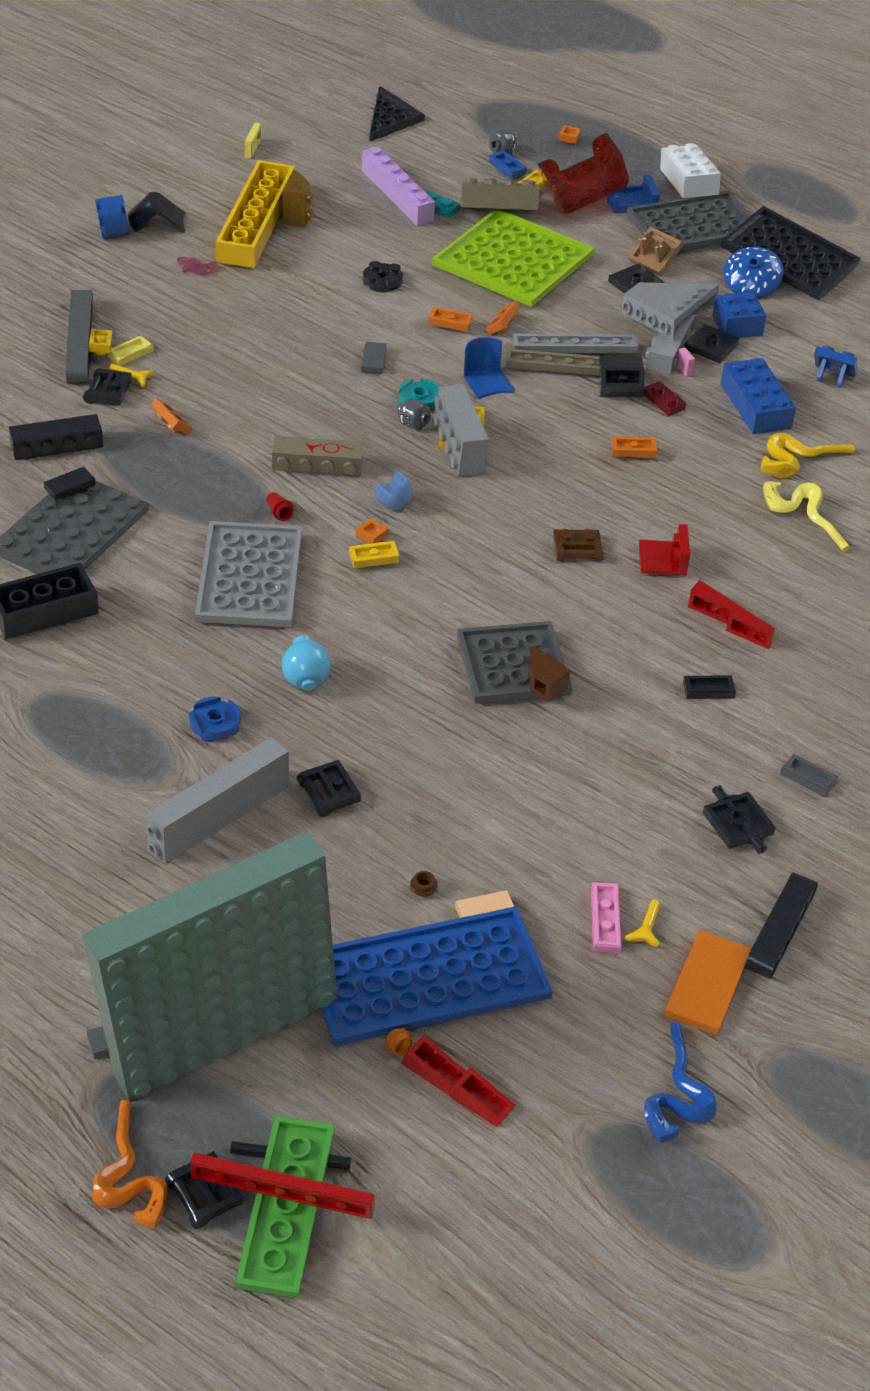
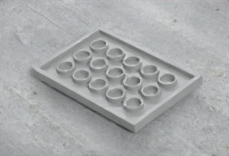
(249, 574)

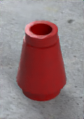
(281, 508)

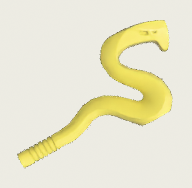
(804, 491)

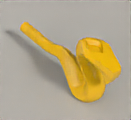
(788, 465)

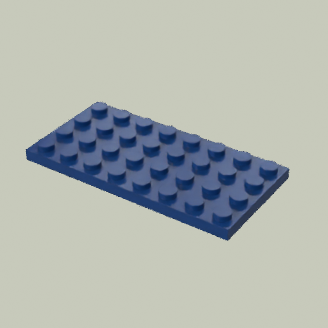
(433, 975)

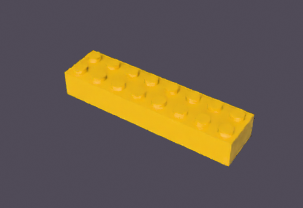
(253, 215)

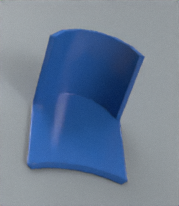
(483, 367)

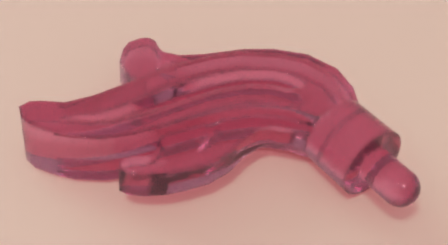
(193, 265)

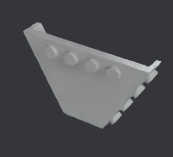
(666, 304)

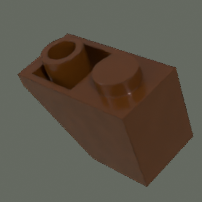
(546, 675)

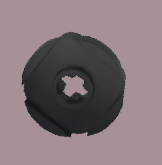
(382, 276)

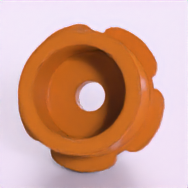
(399, 1041)

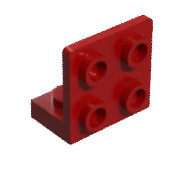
(666, 556)

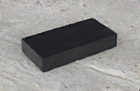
(69, 483)
(709, 687)

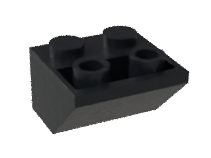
(621, 376)

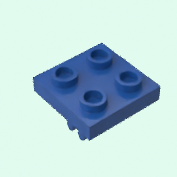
(843, 362)

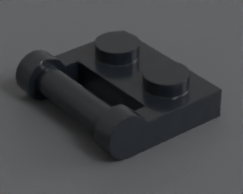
(113, 389)
(336, 784)
(218, 1196)

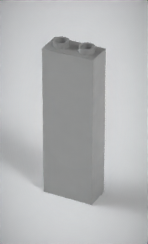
(217, 800)

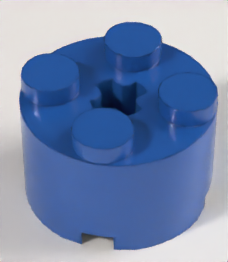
(112, 216)

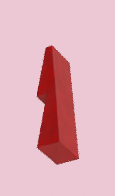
(738, 620)
(464, 1086)

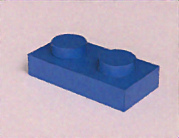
(507, 164)

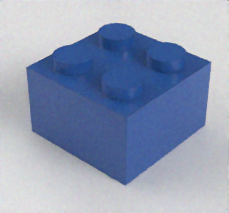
(739, 314)

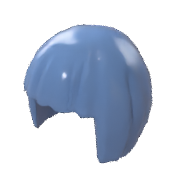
(395, 494)

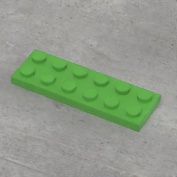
(281, 1228)

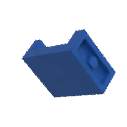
(634, 195)

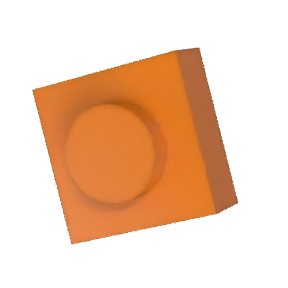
(569, 134)
(372, 531)

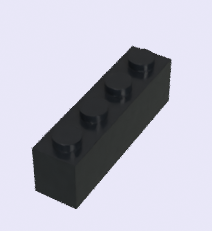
(55, 437)

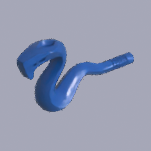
(699, 1112)

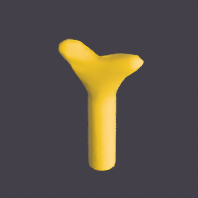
(139, 376)
(645, 932)

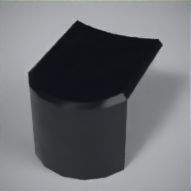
(154, 204)

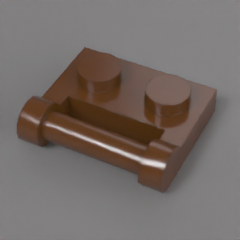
(577, 544)

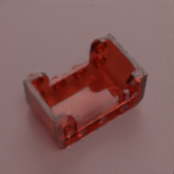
(588, 179)

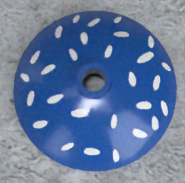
(758, 278)

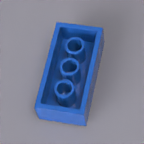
(758, 395)

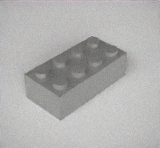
(461, 430)

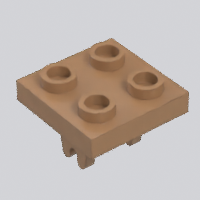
(655, 250)

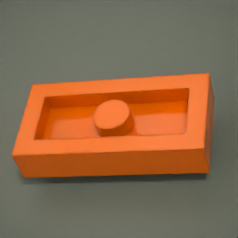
(450, 319)
(501, 320)
(168, 414)
(634, 447)

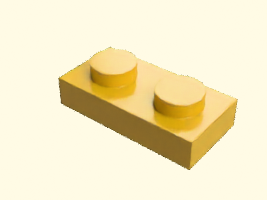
(100, 341)
(374, 554)

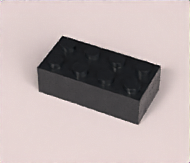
(46, 600)

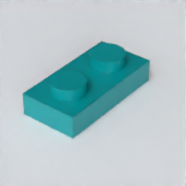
(444, 206)

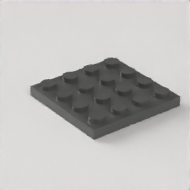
(499, 659)

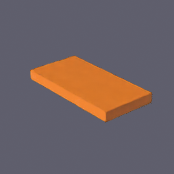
(707, 982)

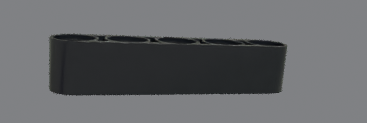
(781, 925)

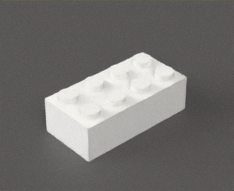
(690, 171)

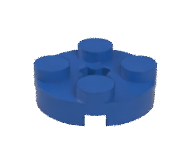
(217, 729)

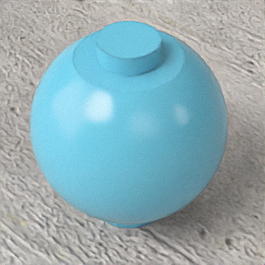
(306, 663)

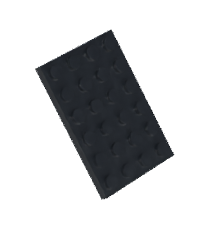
(807, 258)

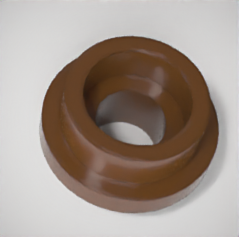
(423, 884)

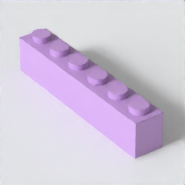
(398, 186)

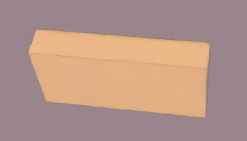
(483, 904)

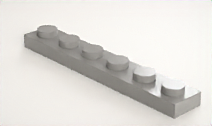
(577, 343)

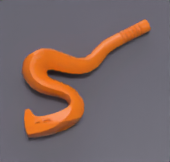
(109, 1197)

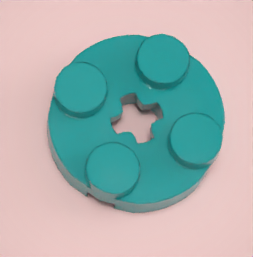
(422, 391)

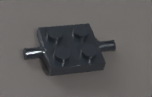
(738, 820)

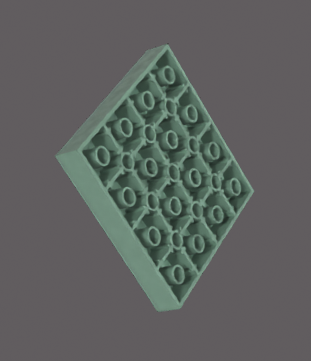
(214, 965)

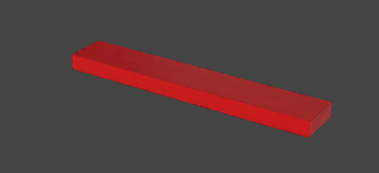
(282, 1185)

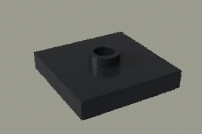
(631, 276)
(711, 343)

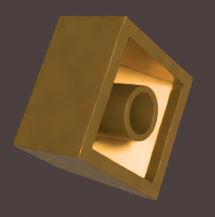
(297, 201)

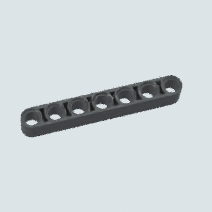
(79, 336)

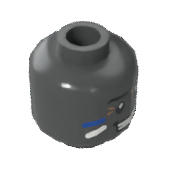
(502, 141)
(414, 414)

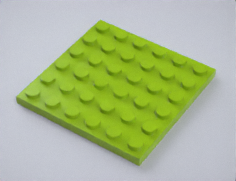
(513, 257)

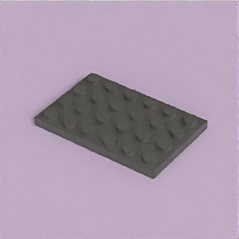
(692, 220)
(70, 528)

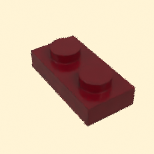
(664, 398)

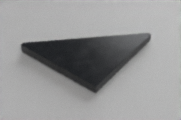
(392, 115)

